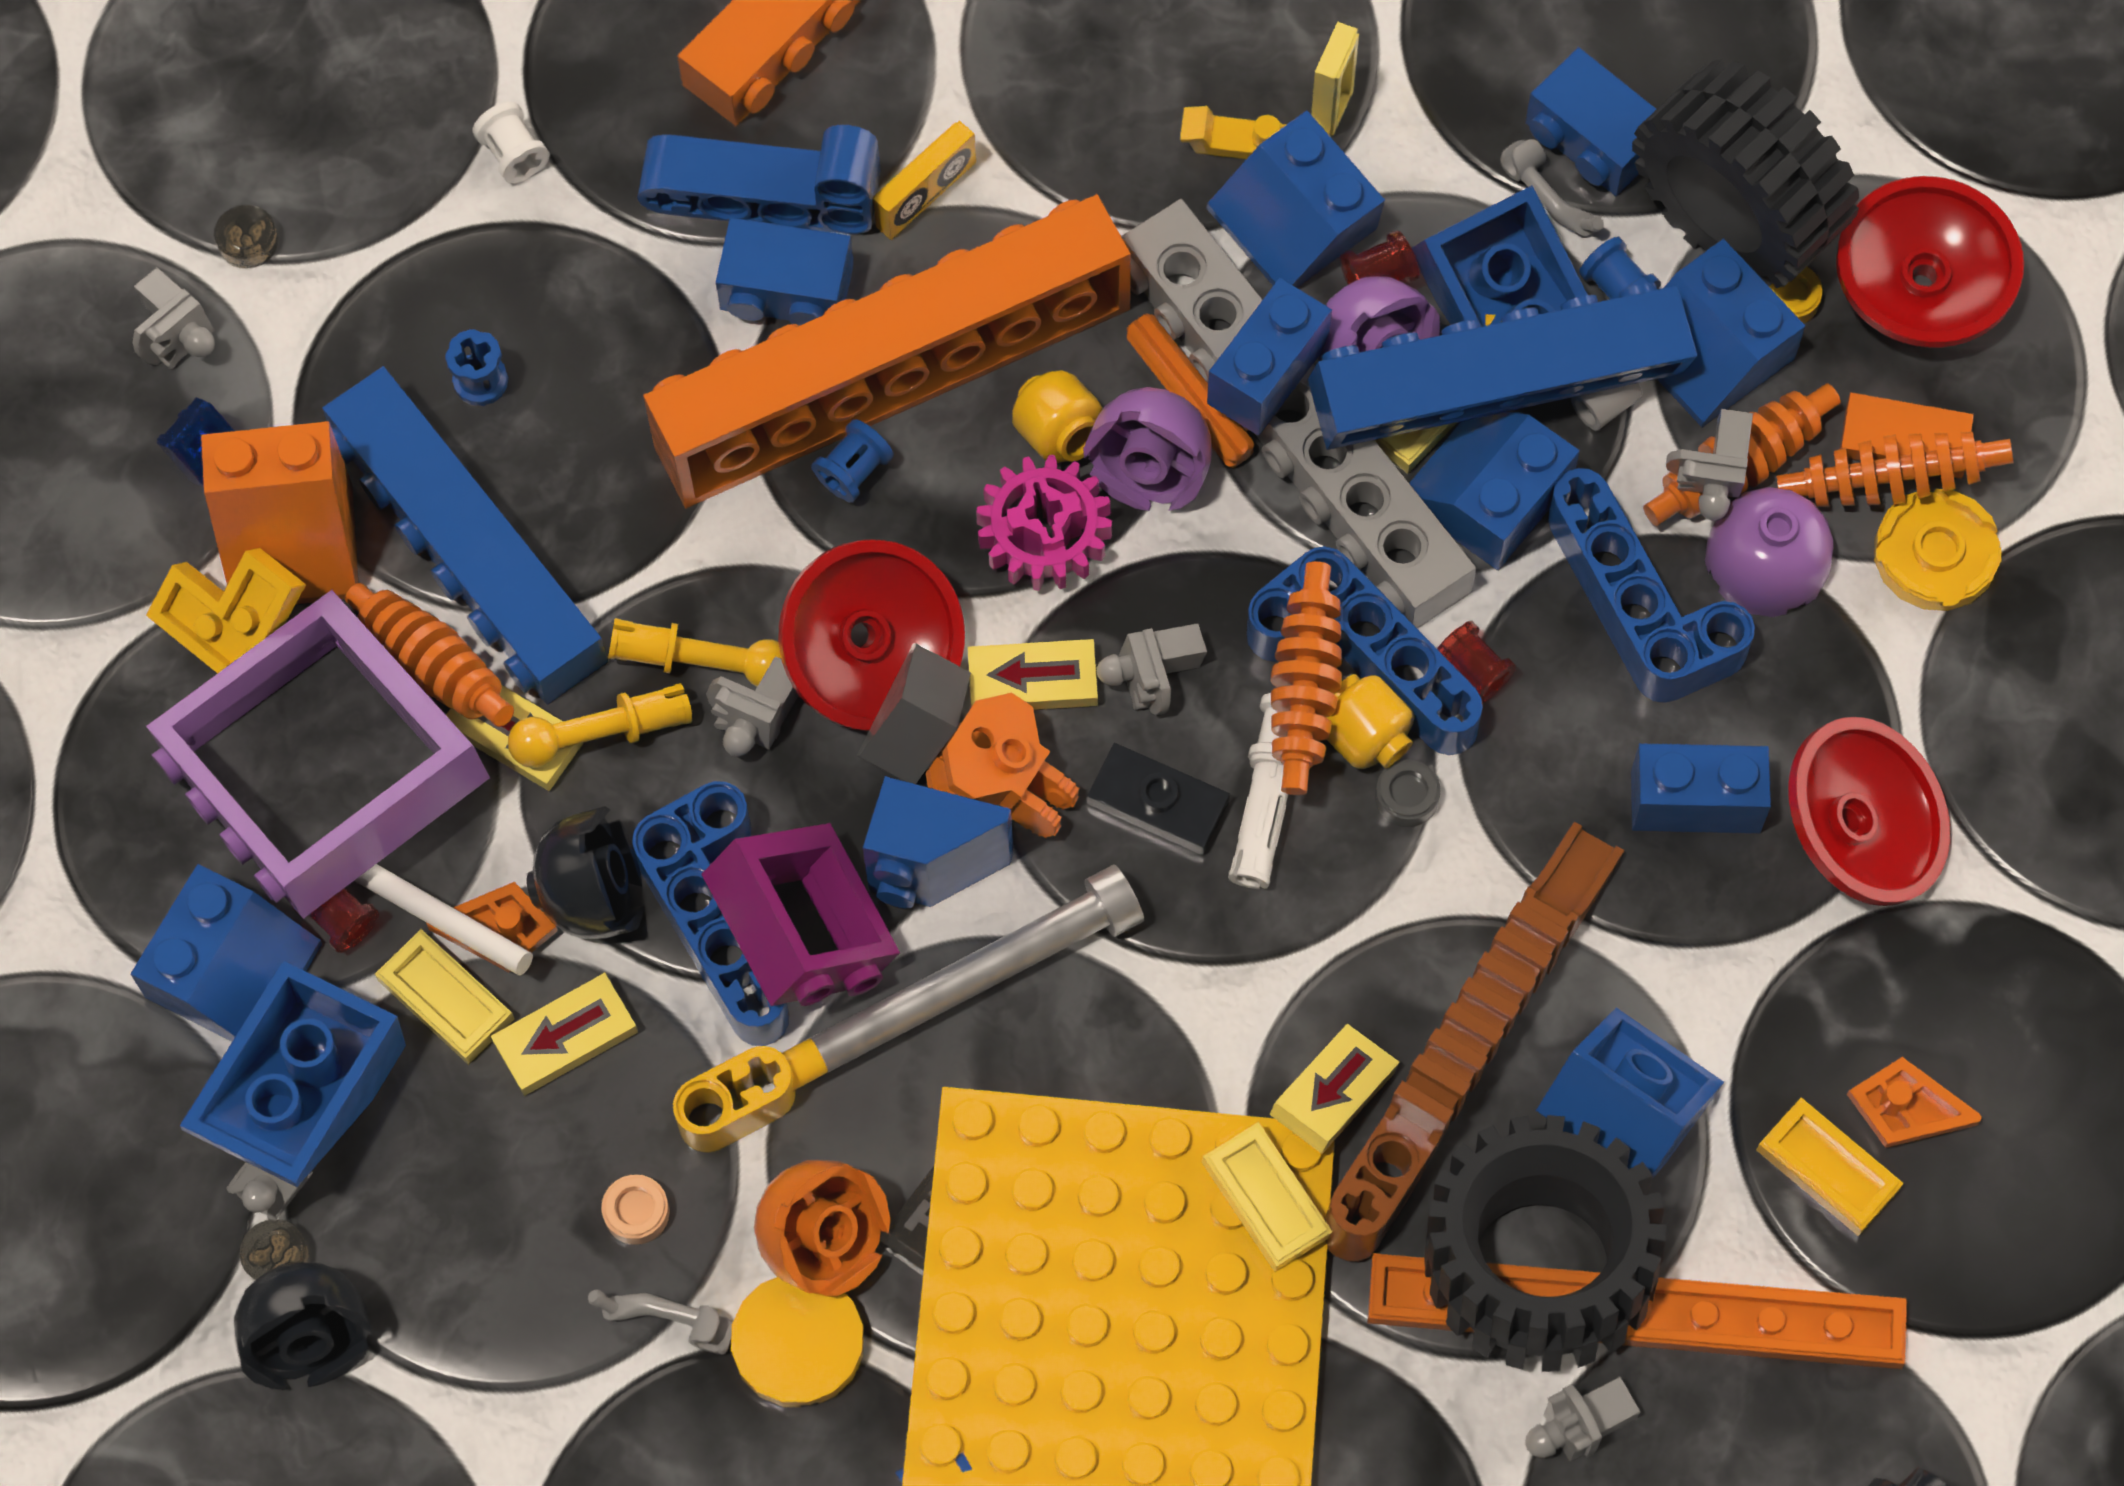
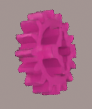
(1065, 504)

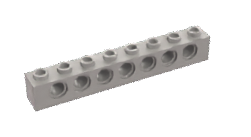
(1421, 589)

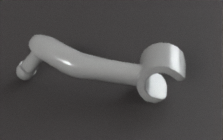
(1521, 163)
(709, 1329)

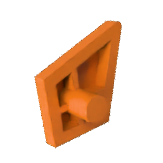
(508, 914)
(1909, 1105)

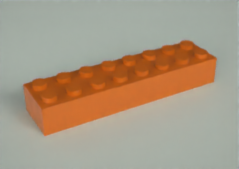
(889, 349)

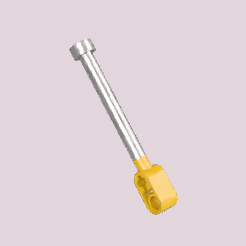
(1106, 904)

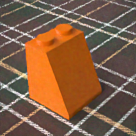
(287, 496)

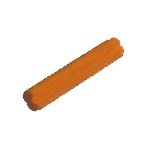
(1182, 378)

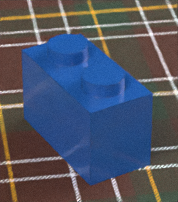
(1589, 120)
(782, 271)
(1269, 356)
(1700, 788)

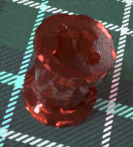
(1389, 259)
(1476, 660)
(345, 920)

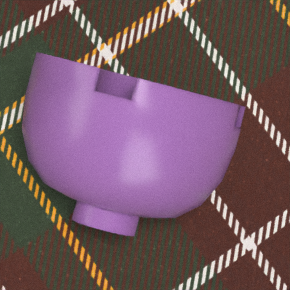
(1377, 310)
(1150, 449)
(1770, 551)

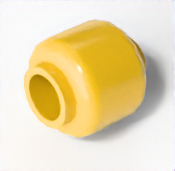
(1055, 415)
(1370, 723)

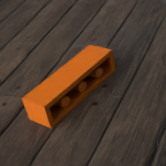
(753, 48)

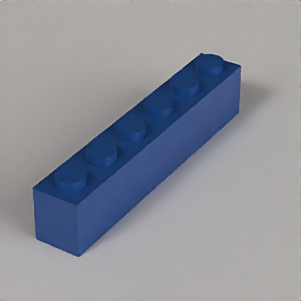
(1501, 365)
(465, 537)

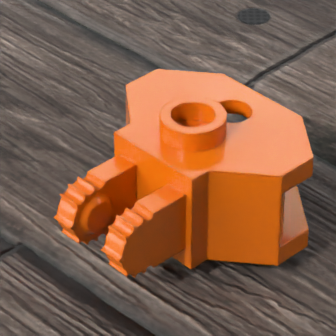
(1000, 757)

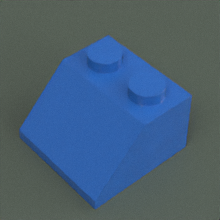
(1297, 203)
(1737, 330)
(1494, 481)
(932, 844)
(219, 952)
(1631, 1090)

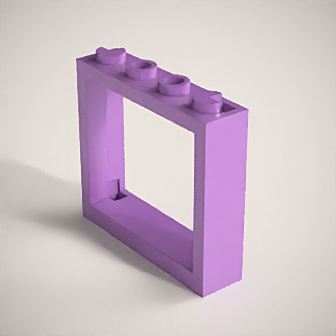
(371, 831)

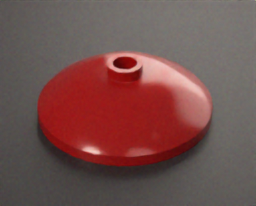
(1935, 232)
(891, 593)
(1869, 811)

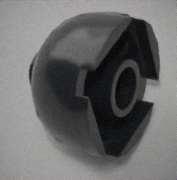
(585, 876)
(300, 1324)

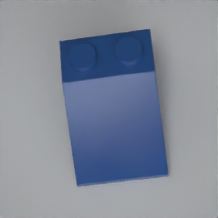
(1499, 262)
(296, 1075)

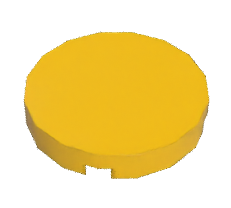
(1937, 550)
(796, 1343)

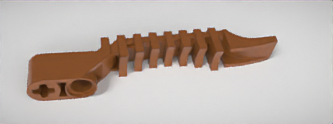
(1467, 1041)

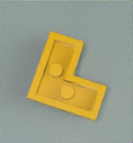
(230, 622)

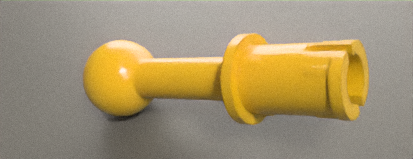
(662, 646)
(536, 741)

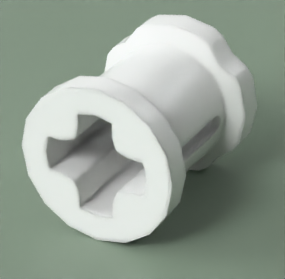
(511, 142)

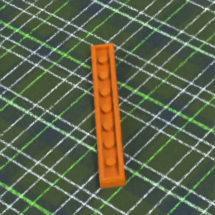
(1686, 1314)

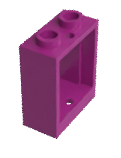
(744, 891)

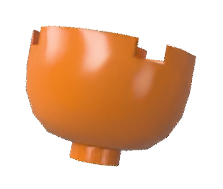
(821, 1226)

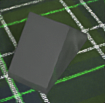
(916, 715)

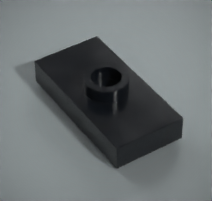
(1158, 798)

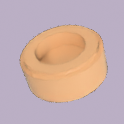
(635, 1209)

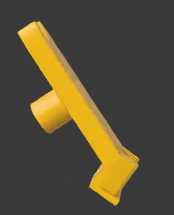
(1225, 135)

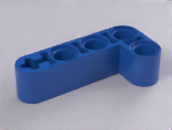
(764, 182)
(1637, 582)
(1379, 654)
(707, 929)

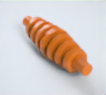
(1775, 433)
(1894, 469)
(431, 654)
(1306, 678)

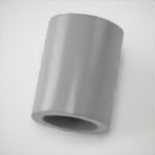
(1603, 406)

